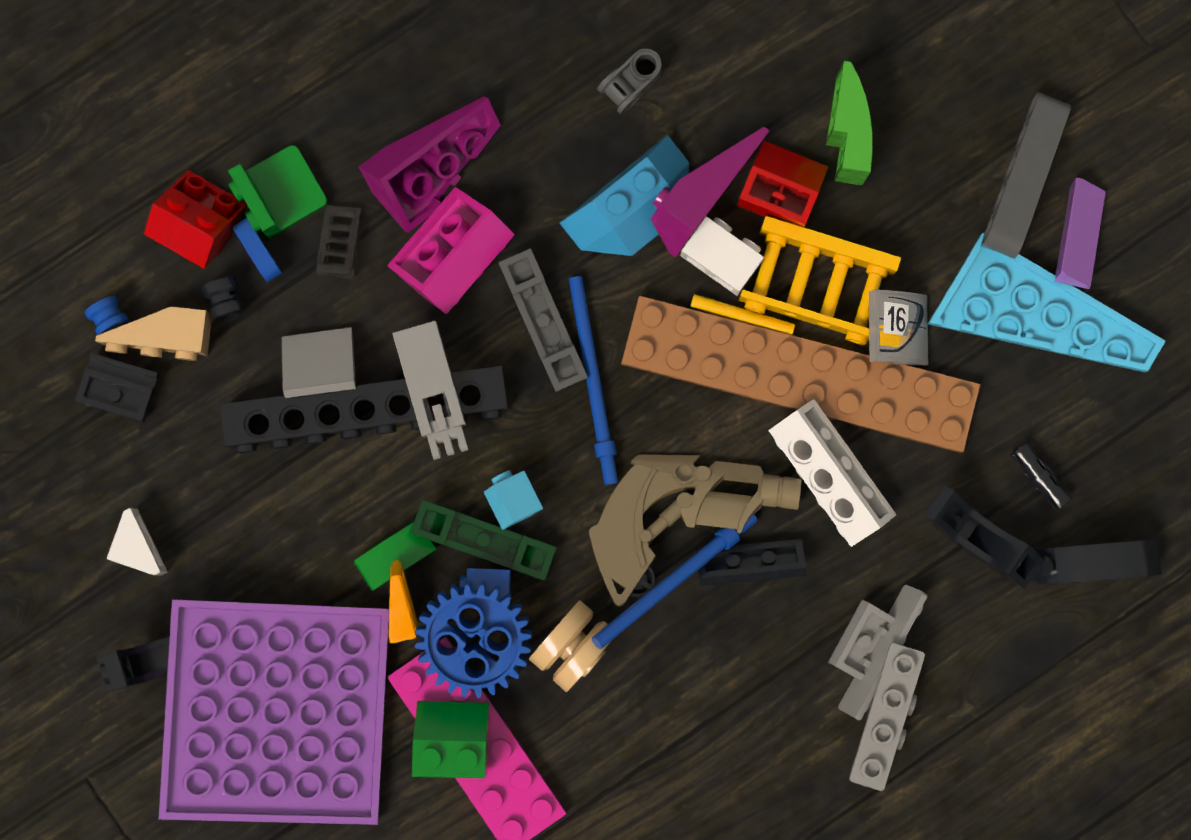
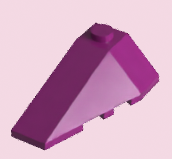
(421, 166)
(694, 195)

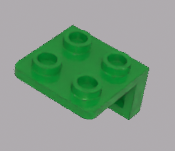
(277, 191)

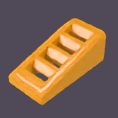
(401, 609)

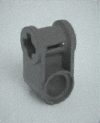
(630, 81)

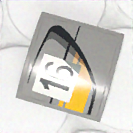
(898, 327)

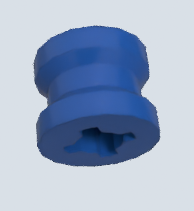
(106, 315)

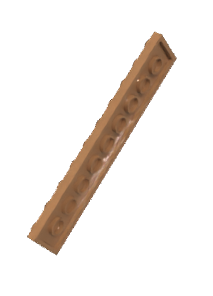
(796, 370)

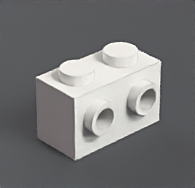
(722, 254)

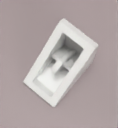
(134, 545)

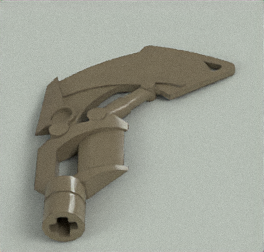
(620, 538)

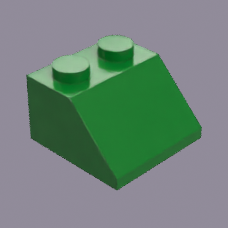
(450, 739)

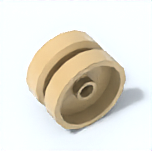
(572, 646)

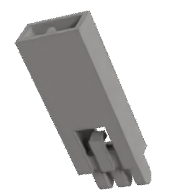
(427, 376)

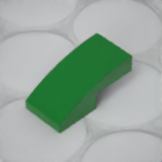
(401, 546)

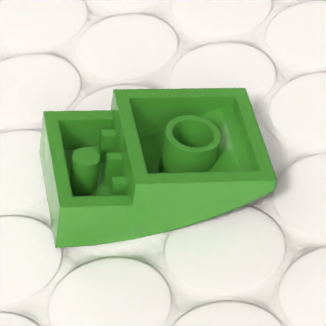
(850, 128)

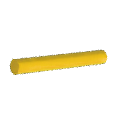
(741, 315)

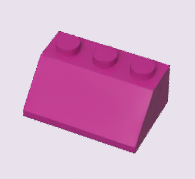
(451, 250)

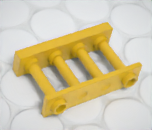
(811, 246)

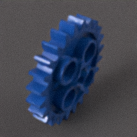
(452, 662)

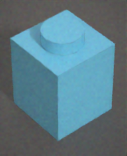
(512, 498)

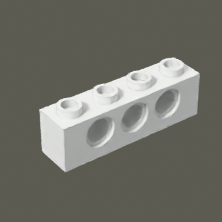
(847, 480)

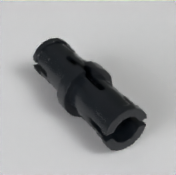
(1041, 476)

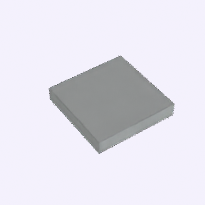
(318, 362)

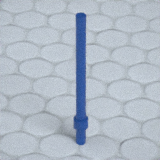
(604, 448)
(723, 539)

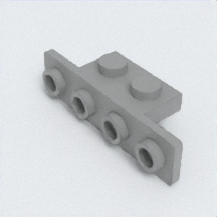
(866, 644)
(886, 717)

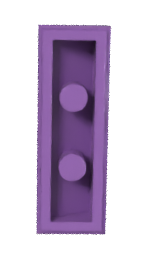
(1080, 234)

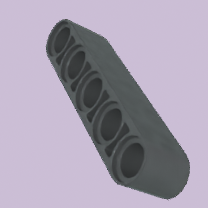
(1026, 175)

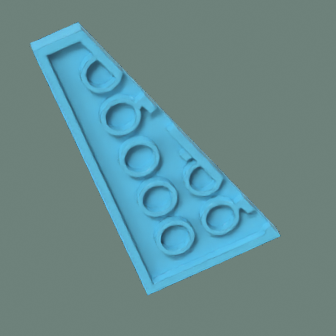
(1026, 307)

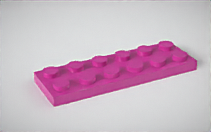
(513, 794)

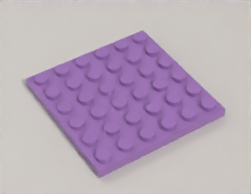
(274, 713)

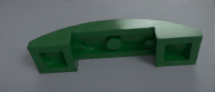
(483, 540)

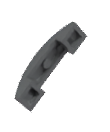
(542, 320)

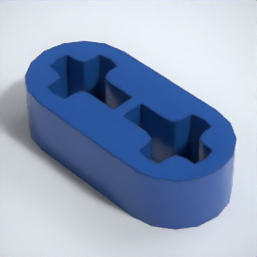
(257, 250)

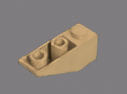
(168, 330)

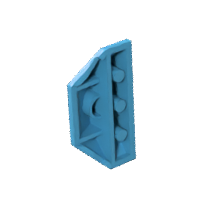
(621, 211)

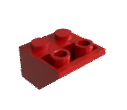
(782, 185)
(194, 218)

